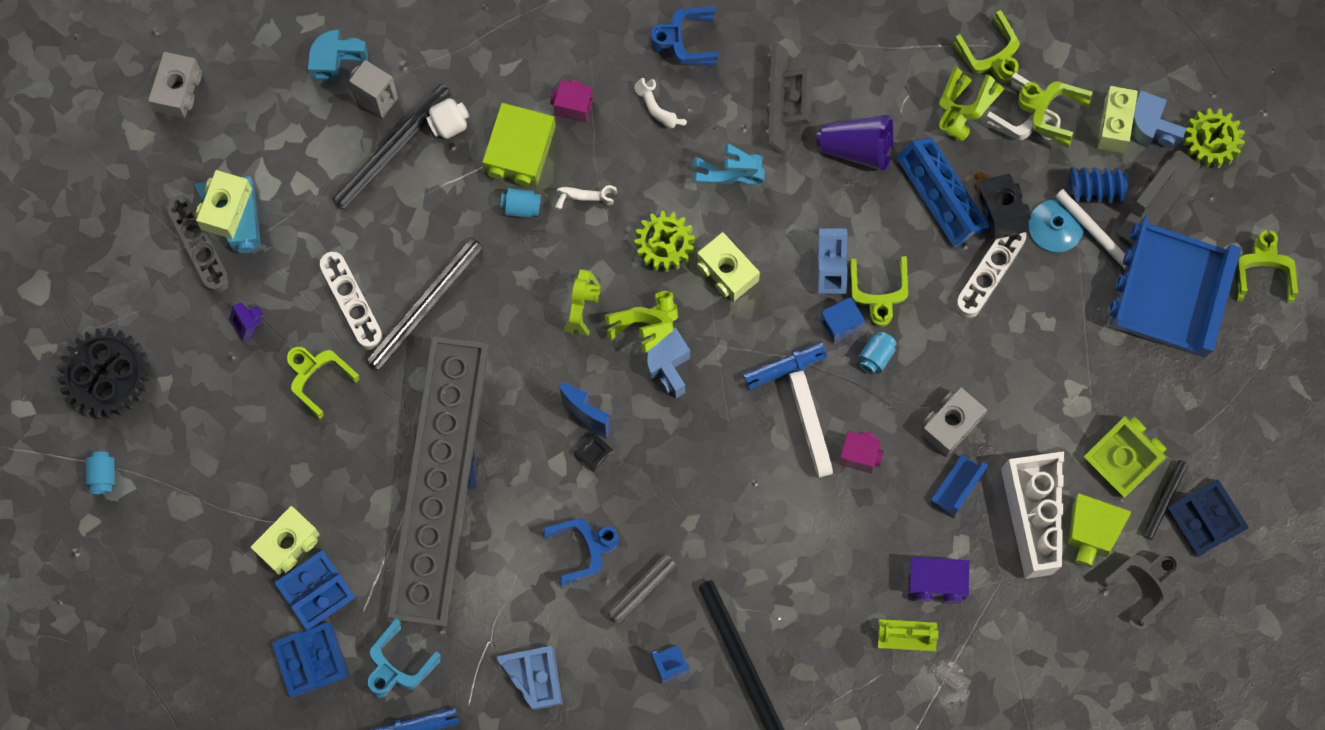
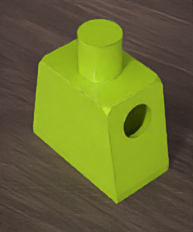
(1094, 528)

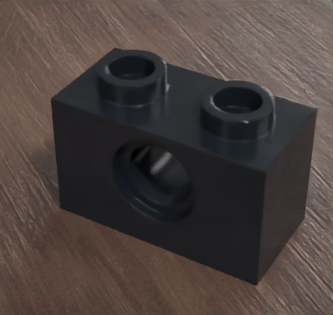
(1003, 206)

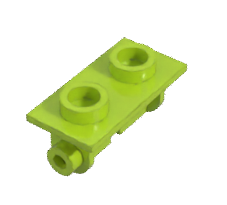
(907, 635)

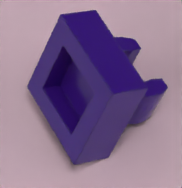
(245, 320)

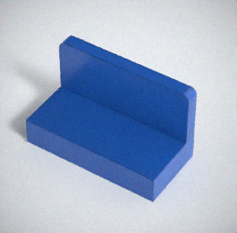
(958, 485)

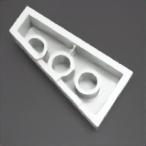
(1036, 509)

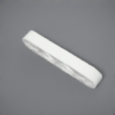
(991, 270)
(352, 300)
(810, 424)

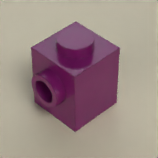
(572, 100)
(861, 452)

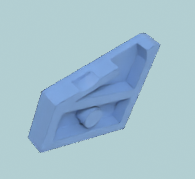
(535, 676)

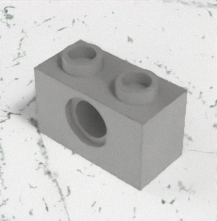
(172, 70)
(373, 88)
(948, 437)

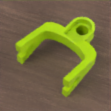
(999, 61)
(1039, 101)
(955, 115)
(1266, 256)
(585, 288)
(879, 302)
(660, 318)
(308, 367)

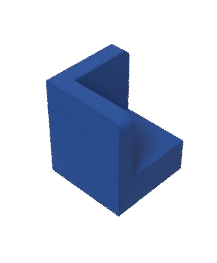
(842, 320)
(670, 664)

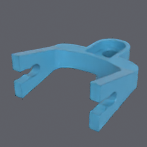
(745, 169)
(390, 675)

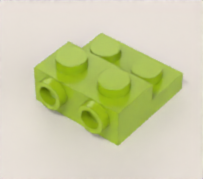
(1126, 455)

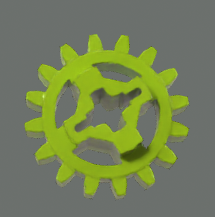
(1221, 148)
(673, 235)

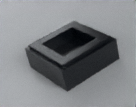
(594, 452)

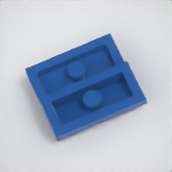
(578, 405)
(314, 590)
(310, 660)

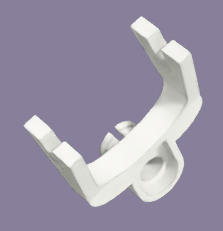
(1024, 130)

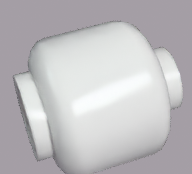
(448, 118)

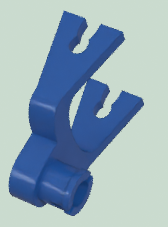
(671, 37)
(594, 543)

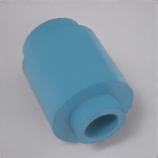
(520, 203)
(877, 353)
(100, 473)

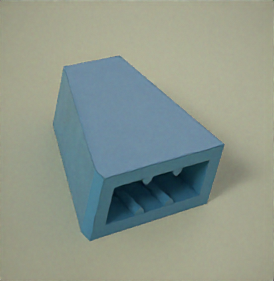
(247, 233)

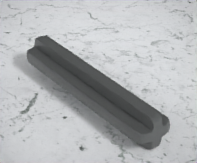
(641, 588)

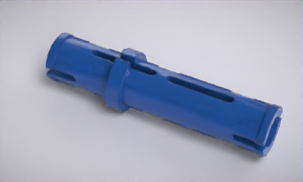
(796, 361)
(428, 722)

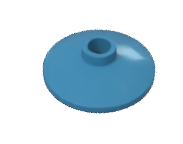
(1052, 237)

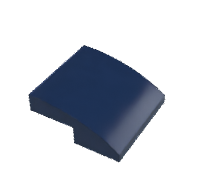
(1208, 518)

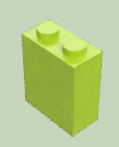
(519, 145)

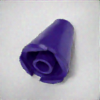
(859, 140)

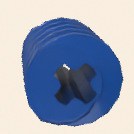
(1098, 184)

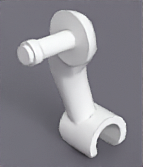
(664, 117)
(585, 195)

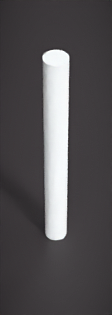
(1091, 226)

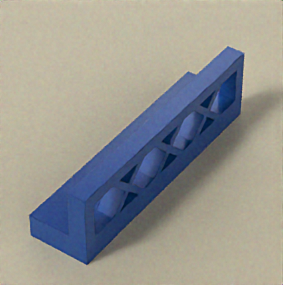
(940, 191)

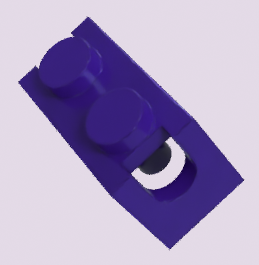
(938, 579)

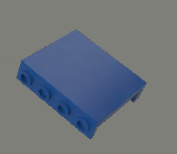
(1173, 288)

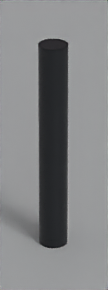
(1165, 500)

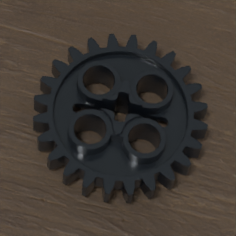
(84, 360)

